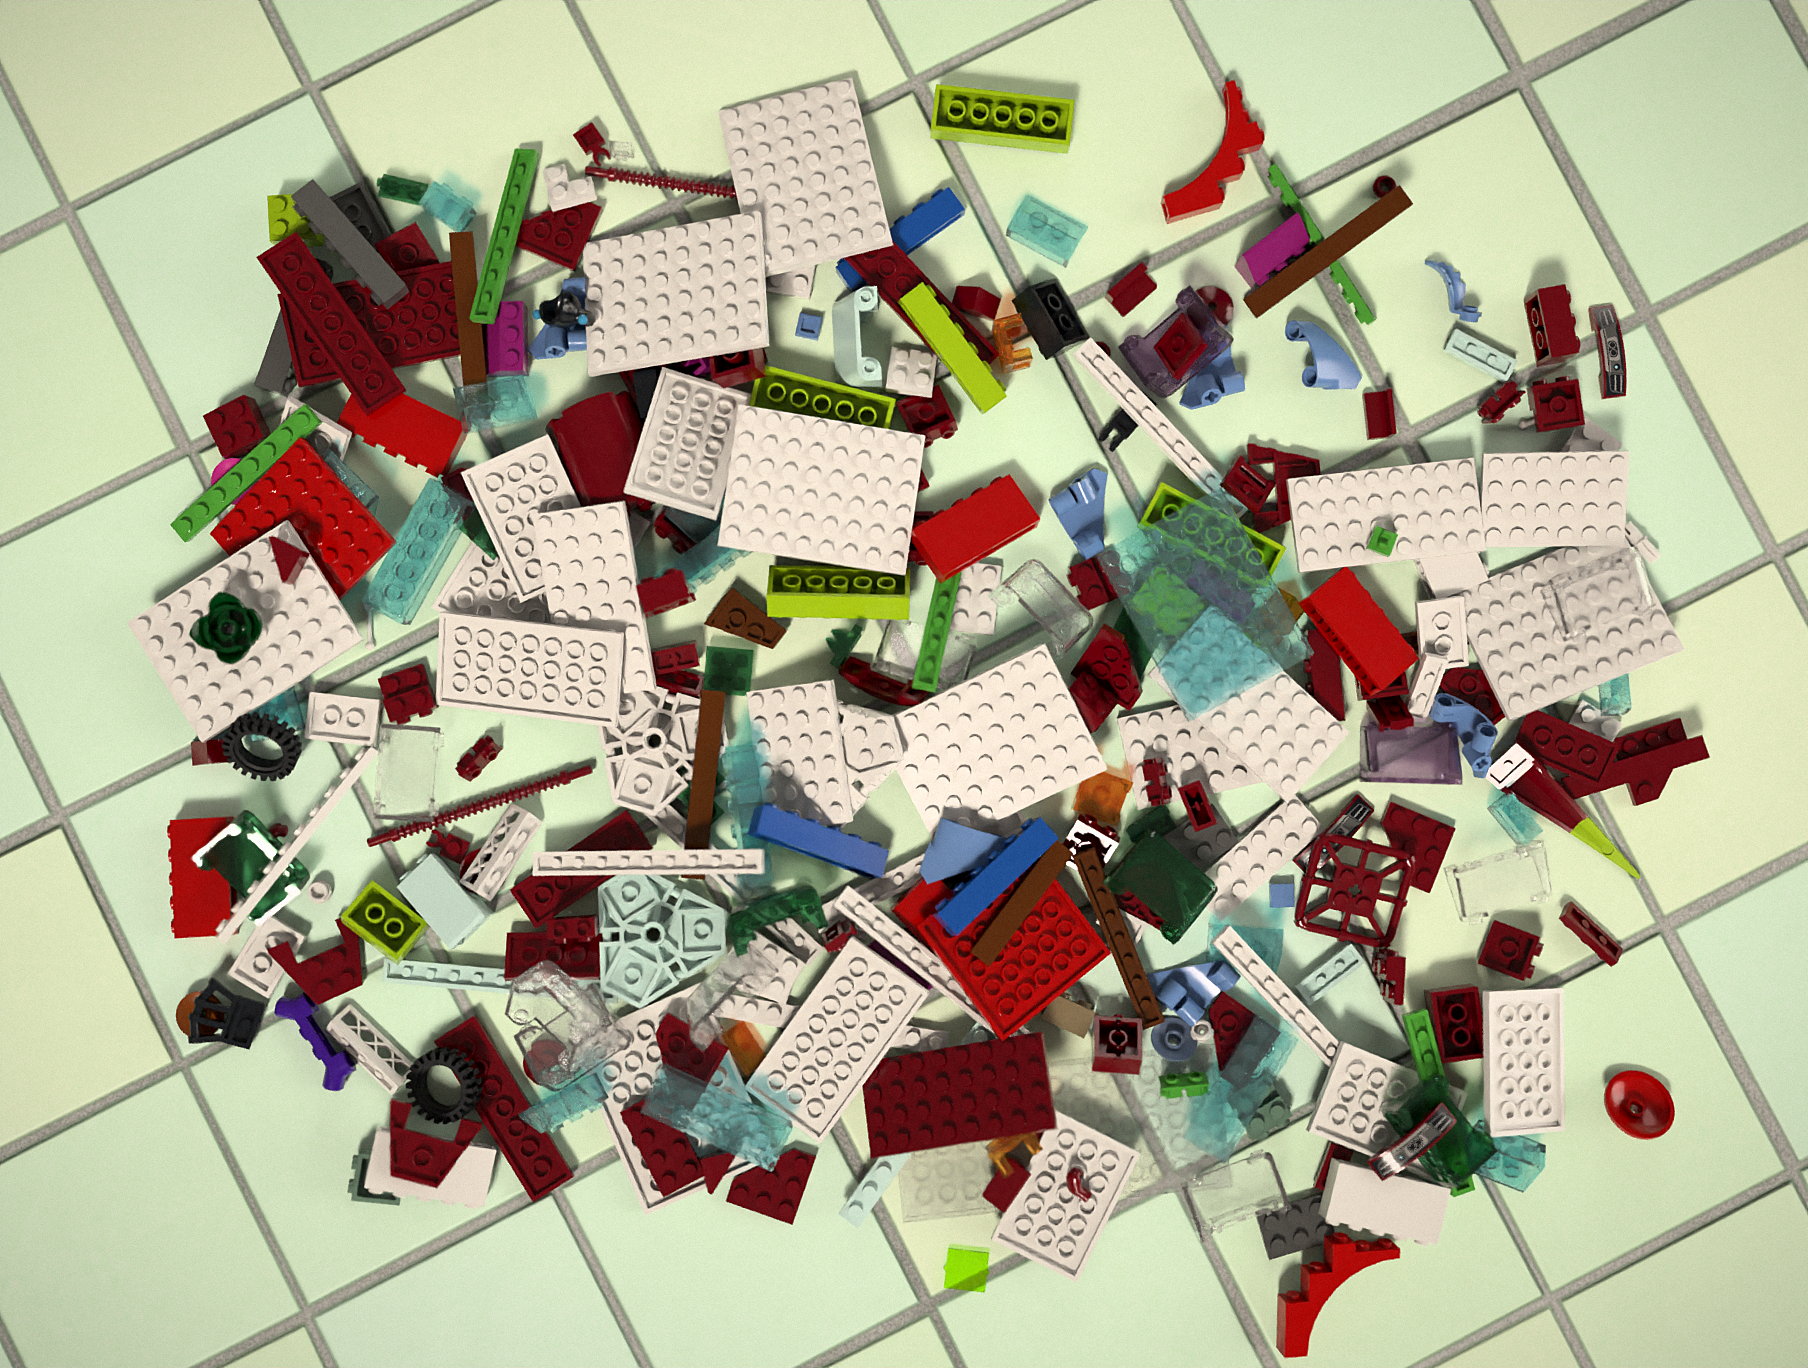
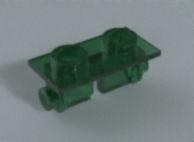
(401, 189)

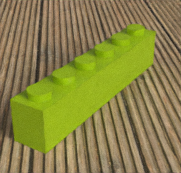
(952, 348)

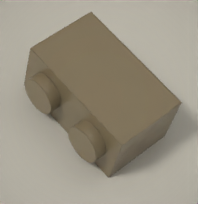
(1069, 1014)

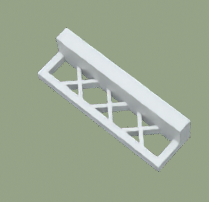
(504, 853)
(363, 1054)

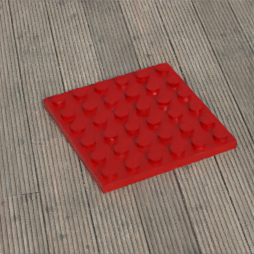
(321, 508)
(1033, 968)

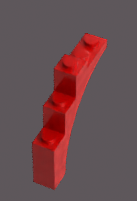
(1238, 139)
(1318, 1281)

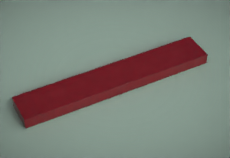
(1642, 766)

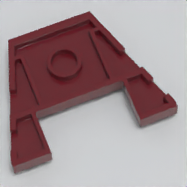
(1284, 467)
(325, 973)
(423, 1156)

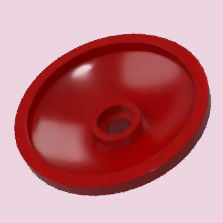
(1647, 1098)

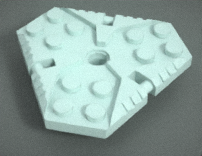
(689, 935)

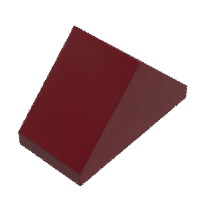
(976, 302)
(288, 559)
(208, 752)
(1197, 805)
(714, 1168)

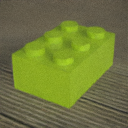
(384, 922)

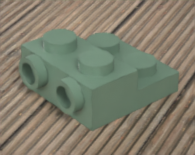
(1270, 1114)
(356, 1186)

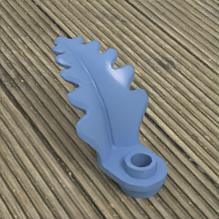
(1456, 291)

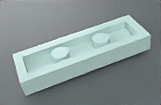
(1480, 355)
(1329, 973)

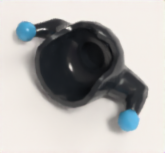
(564, 312)

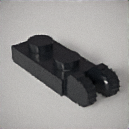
(1123, 425)

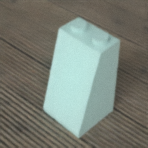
(443, 901)

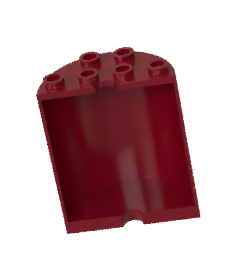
(598, 448)

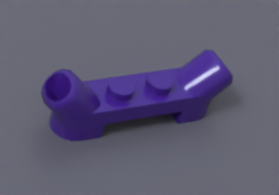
(337, 1065)

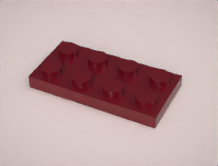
(1567, 747)
(575, 958)
(664, 1150)

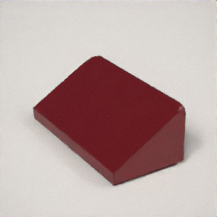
(681, 682)
(1003, 1190)

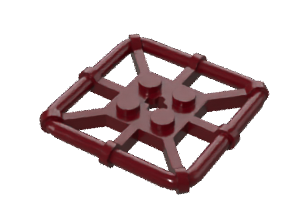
(1361, 903)

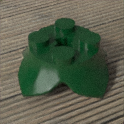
(211, 630)

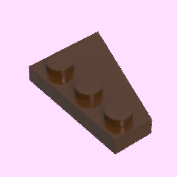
(745, 619)

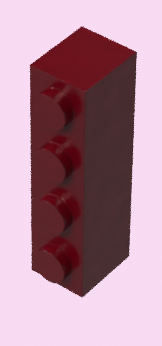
(1324, 675)

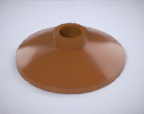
(186, 1006)

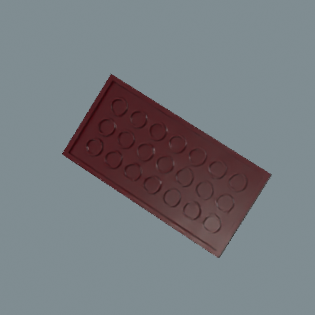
(409, 333)
(959, 1096)

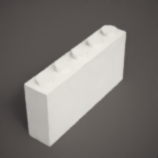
(1451, 573)
(464, 1184)
(1394, 1206)

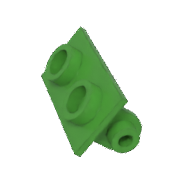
(1173, 1084)

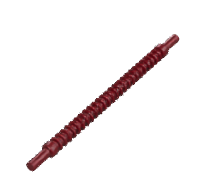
(613, 175)
(563, 778)

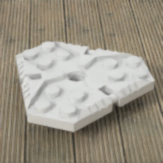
(870, 751)
(646, 775)

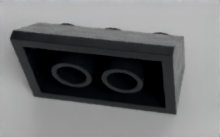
(1050, 318)

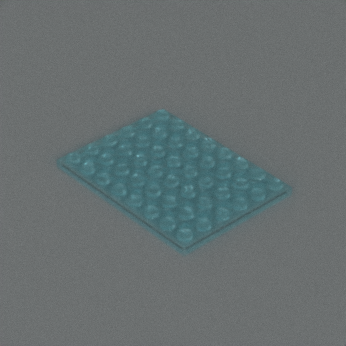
(1204, 604)

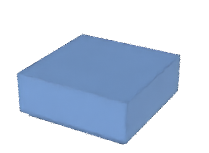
(808, 326)
(1281, 895)

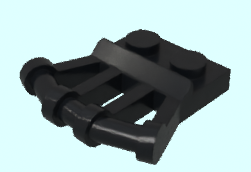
(240, 1022)

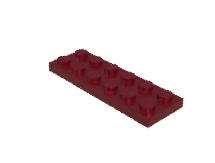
(549, 895)

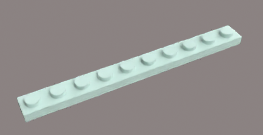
(458, 977)
(886, 1168)

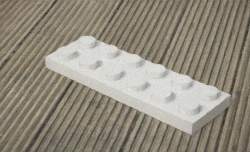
(1261, 855)

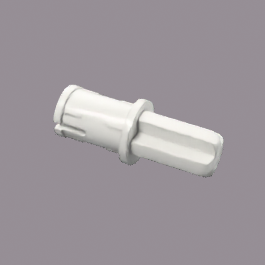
(1637, 539)

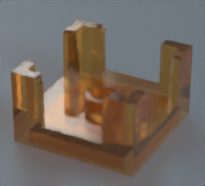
(1002, 330)
(1102, 797)
(998, 1147)

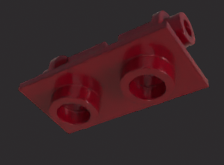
(1508, 398)
(471, 766)
(1157, 772)

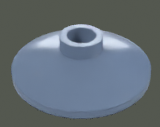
(1178, 1032)

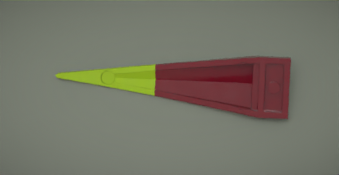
(1533, 785)

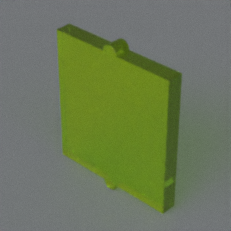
(966, 1270)

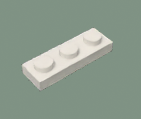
(1425, 685)

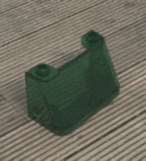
(240, 856)
(1162, 882)
(770, 908)
(1459, 1150)

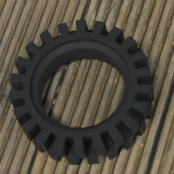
(268, 728)
(422, 1096)

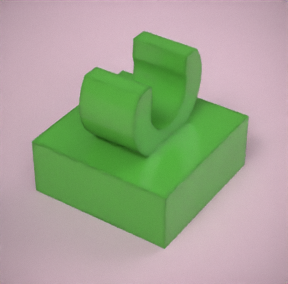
(1381, 541)

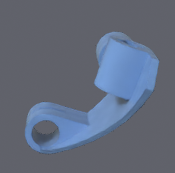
(555, 341)
(1332, 365)
(1213, 382)
(1082, 510)
(1472, 728)
(957, 850)
(1192, 987)

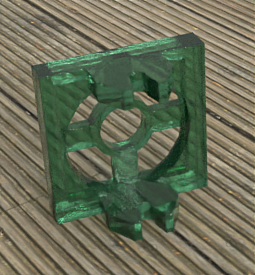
(843, 644)

